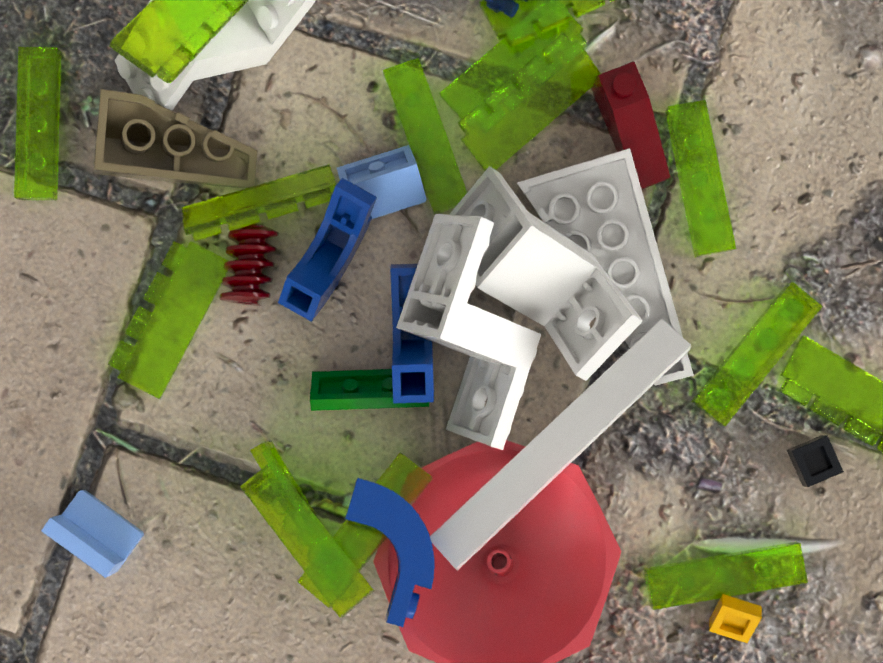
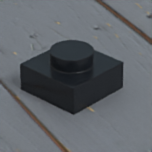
(815, 461)

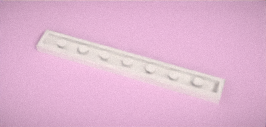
(559, 444)

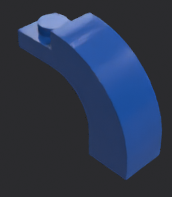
(330, 252)
(411, 354)
(402, 525)

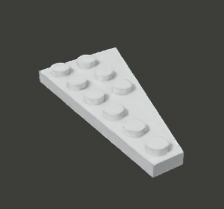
(606, 214)

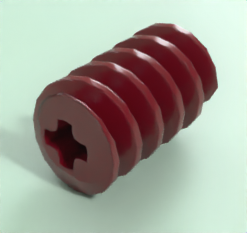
(248, 265)

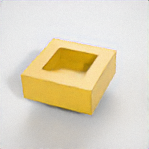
(735, 618)

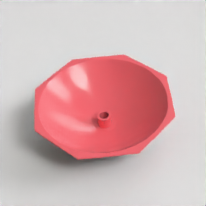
(529, 589)

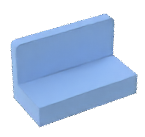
(389, 177)
(94, 533)

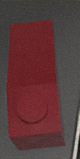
(632, 121)

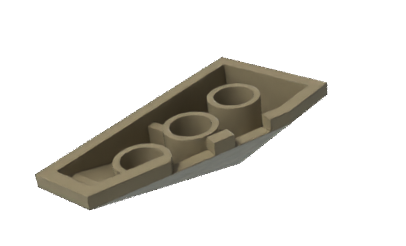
(157, 144)

